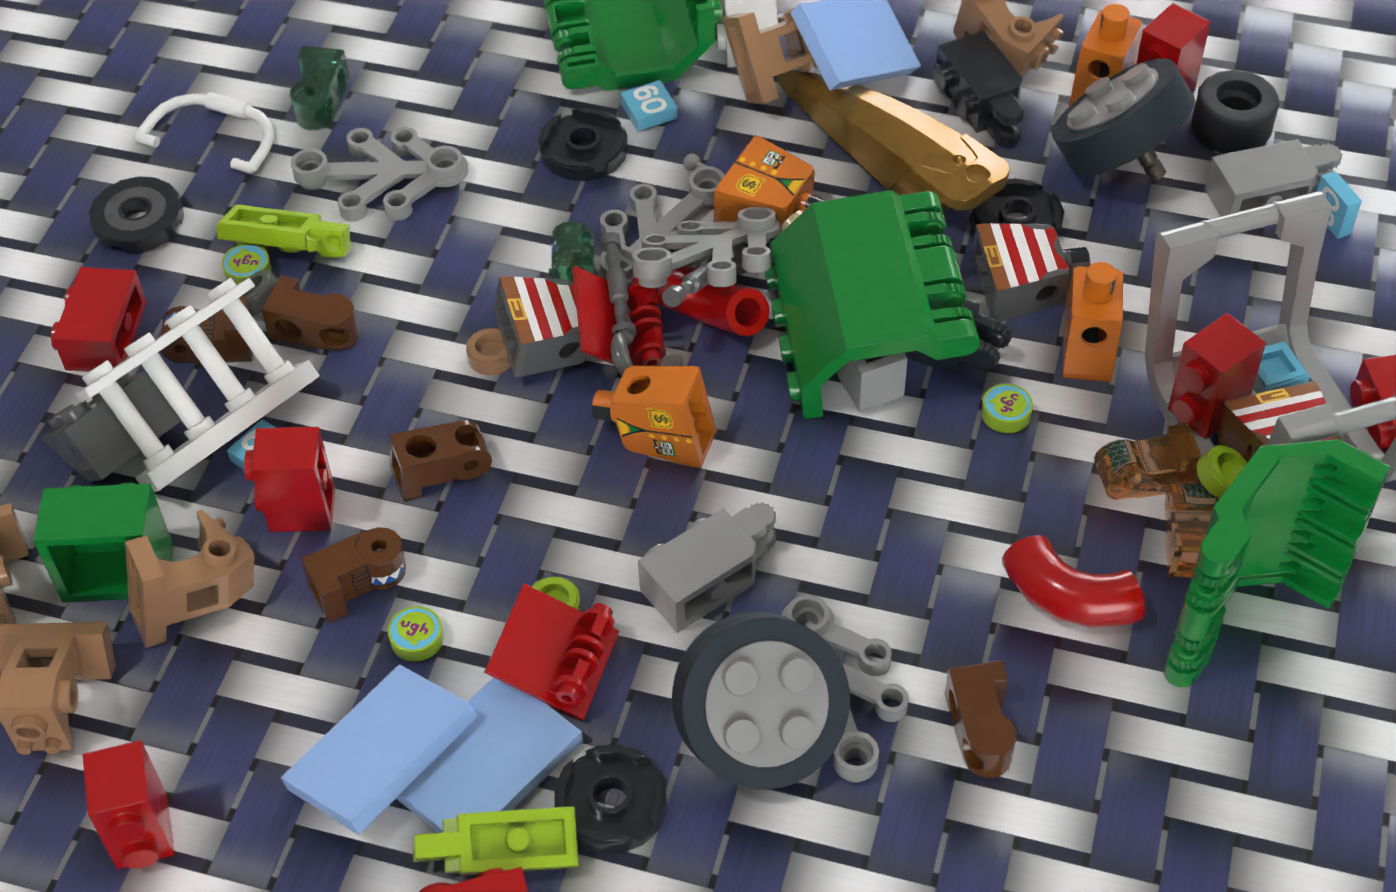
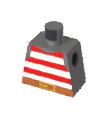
(1023, 268)
(538, 324)

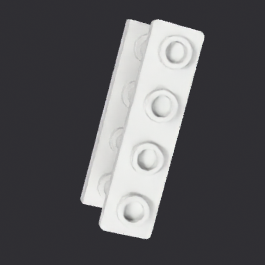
(203, 433)

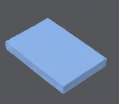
(854, 41)
(379, 748)
(494, 759)

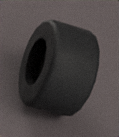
(1235, 111)

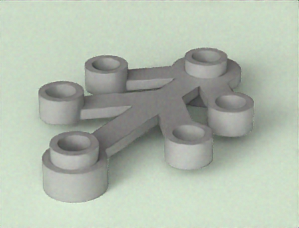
(436, 167)
(701, 195)
(700, 239)
(853, 742)

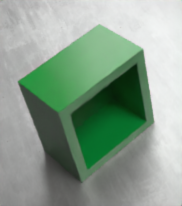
(85, 534)

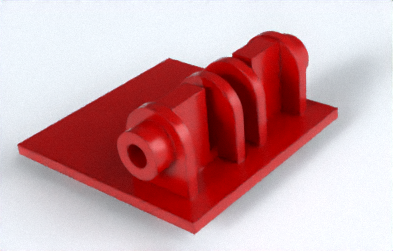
(597, 318)
(554, 650)

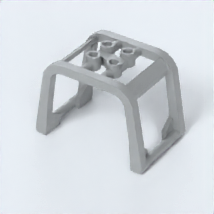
(1189, 247)

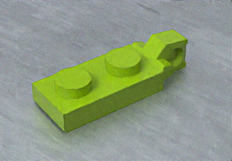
(284, 229)
(502, 840)

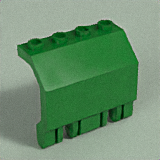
(629, 40)
(865, 284)
(1282, 520)

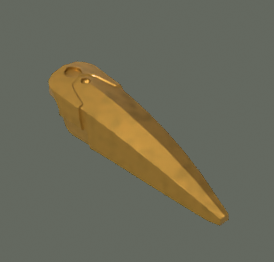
(900, 143)

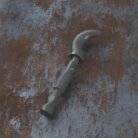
(698, 279)
(624, 330)

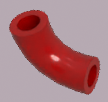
(726, 308)
(1071, 593)

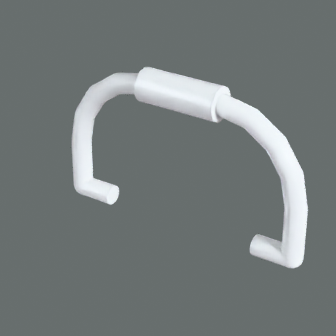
(220, 104)

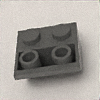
(93, 437)

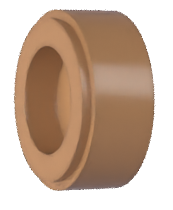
(487, 352)

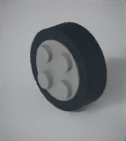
(1125, 119)
(760, 700)

